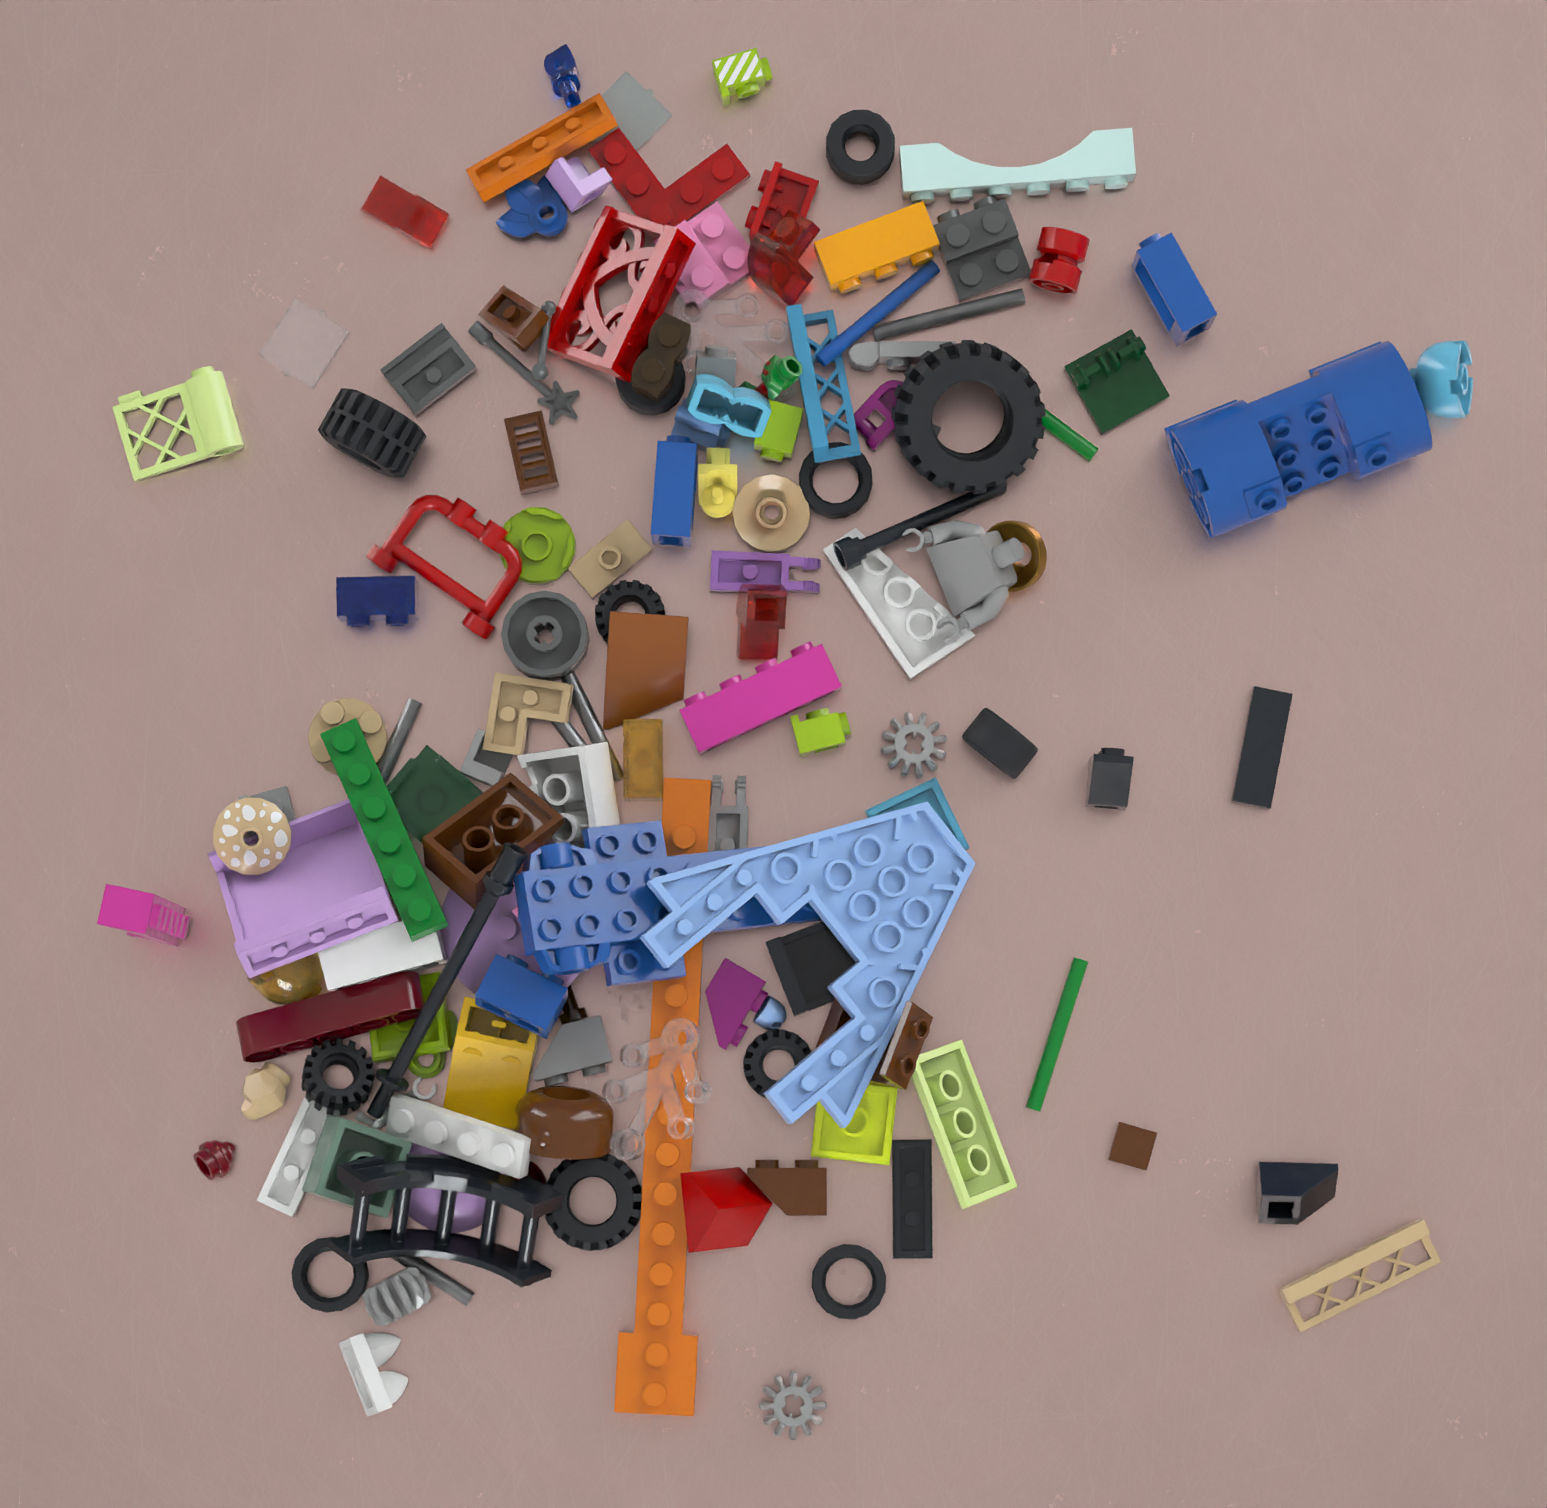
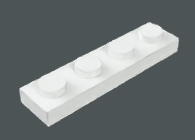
(459, 1135)

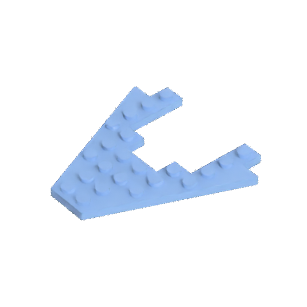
(883, 895)

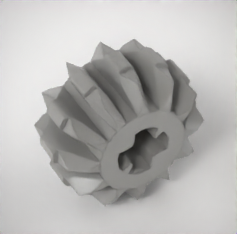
(900, 744)
(396, 1296)
(805, 1408)

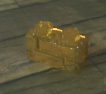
(643, 760)

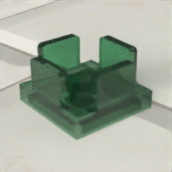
(429, 792)

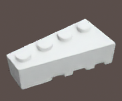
(577, 786)

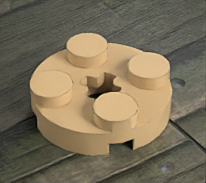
(342, 711)

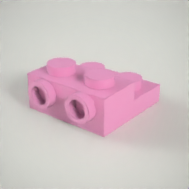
(718, 256)

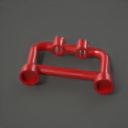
(491, 535)

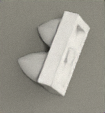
(363, 1356)

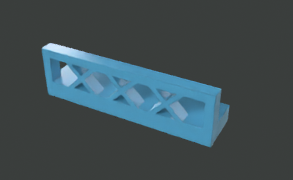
(808, 384)

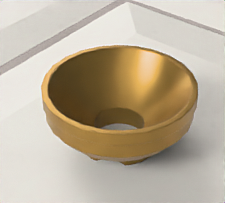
(1025, 533)

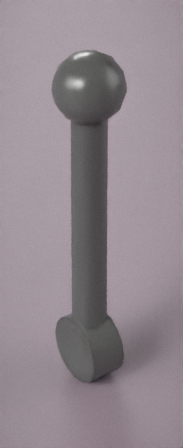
(539, 370)

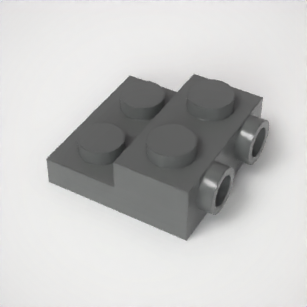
(981, 248)

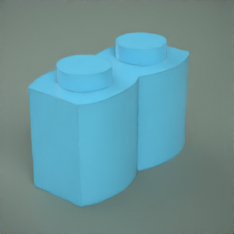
(718, 403)

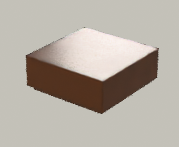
(1132, 1146)

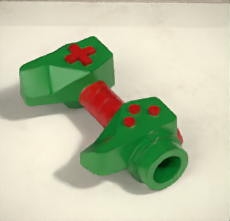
(777, 376)

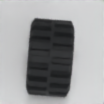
(372, 433)
(626, 1212)

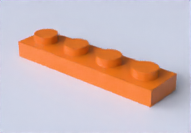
(541, 147)

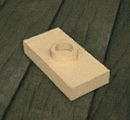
(610, 559)

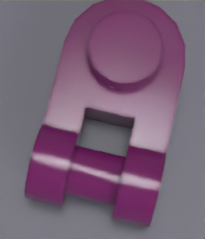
(881, 402)

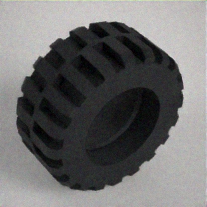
(1000, 457)

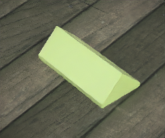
(961, 1125)

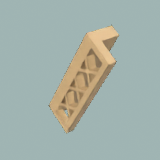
(1353, 1262)

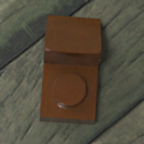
(514, 318)

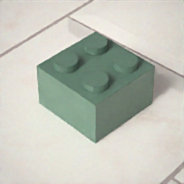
(348, 1141)

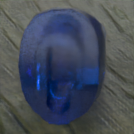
(564, 81)

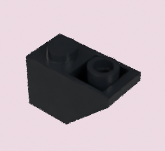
(1109, 779)
(1293, 1190)

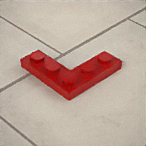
(682, 198)

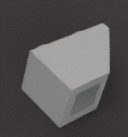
(575, 1048)

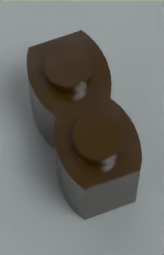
(667, 348)

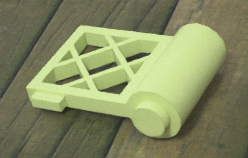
(208, 414)

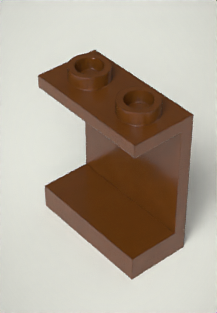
(902, 1050)

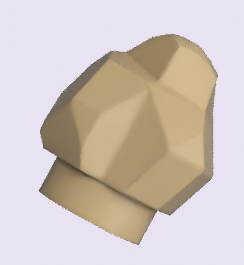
(264, 1091)

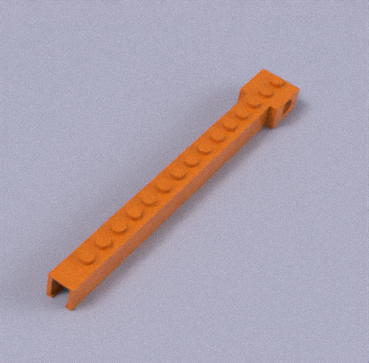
(656, 1359)

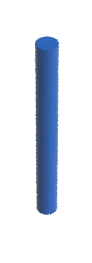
(877, 313)

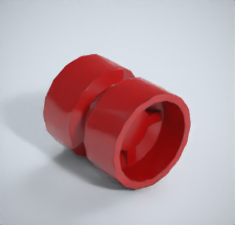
(1059, 260)

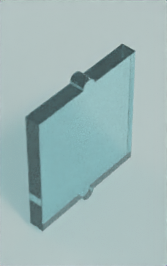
(634, 110)

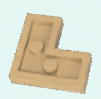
(515, 702)

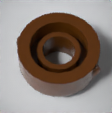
(565, 1122)

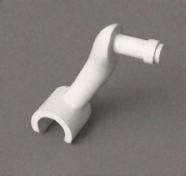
(379, 1123)

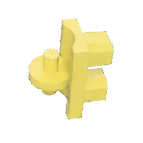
(717, 483)

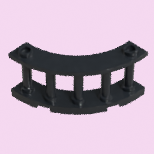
(451, 1176)

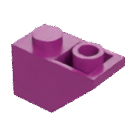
(731, 998)

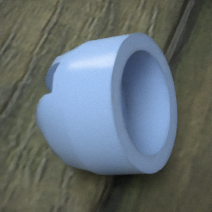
(770, 1014)

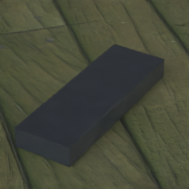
(1261, 747)
(912, 1199)

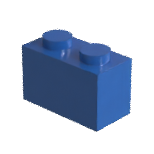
(522, 995)

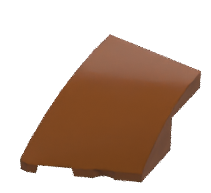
(643, 665)

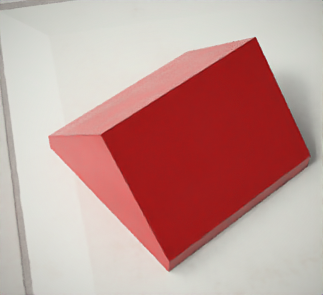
(721, 1208)

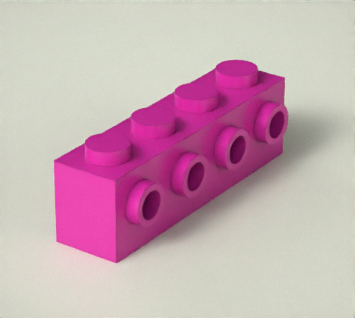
(760, 698)

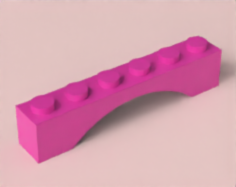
(143, 915)

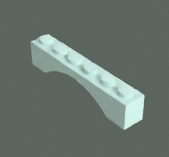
(936, 171)

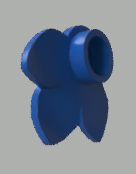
(528, 206)

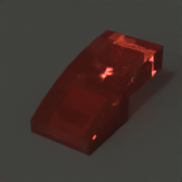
(404, 211)

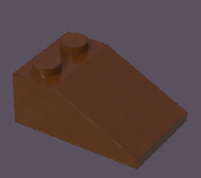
(475, 835)

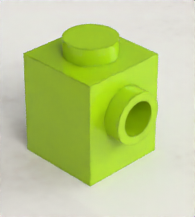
(780, 432)

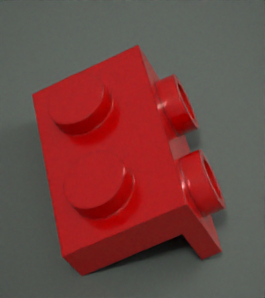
(781, 192)

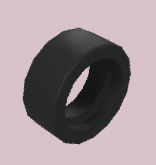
(836, 510)
(878, 1281)
(312, 1299)

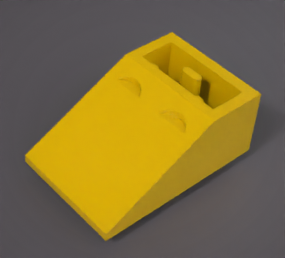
(489, 1066)

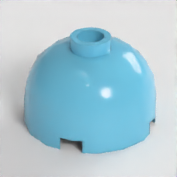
(1444, 379)

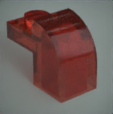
(775, 258)
(760, 616)

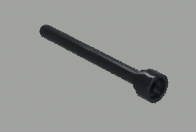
(852, 551)

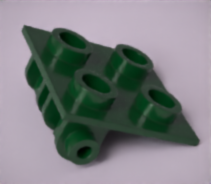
(1117, 381)

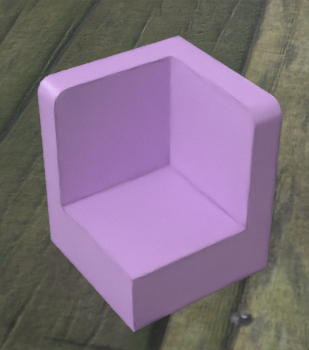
(575, 183)

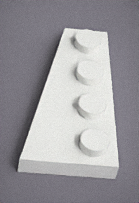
(899, 610)

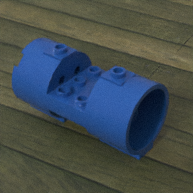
(1343, 419)

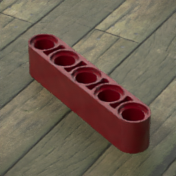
(330, 1016)

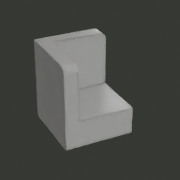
(484, 765)

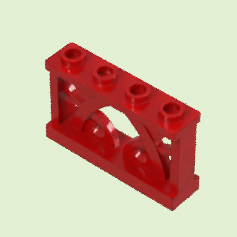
(600, 262)

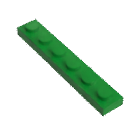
(384, 830)

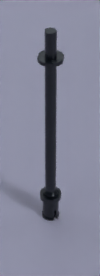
(497, 884)

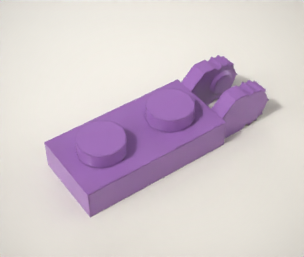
(736, 568)

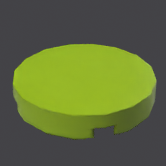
(543, 543)

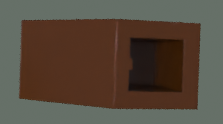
(794, 1190)

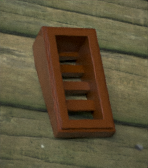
(538, 482)

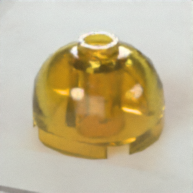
(291, 981)

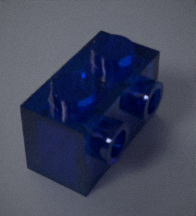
(377, 599)

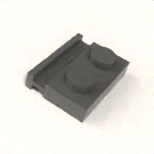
(428, 369)

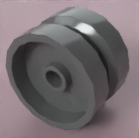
(542, 613)

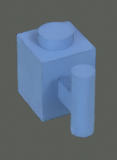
(700, 432)

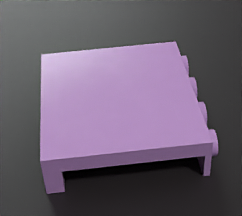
(313, 898)

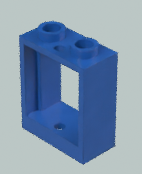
(1173, 288)
(674, 492)

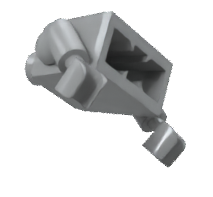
(972, 570)

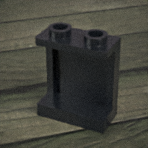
(807, 965)

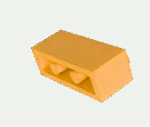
(877, 248)

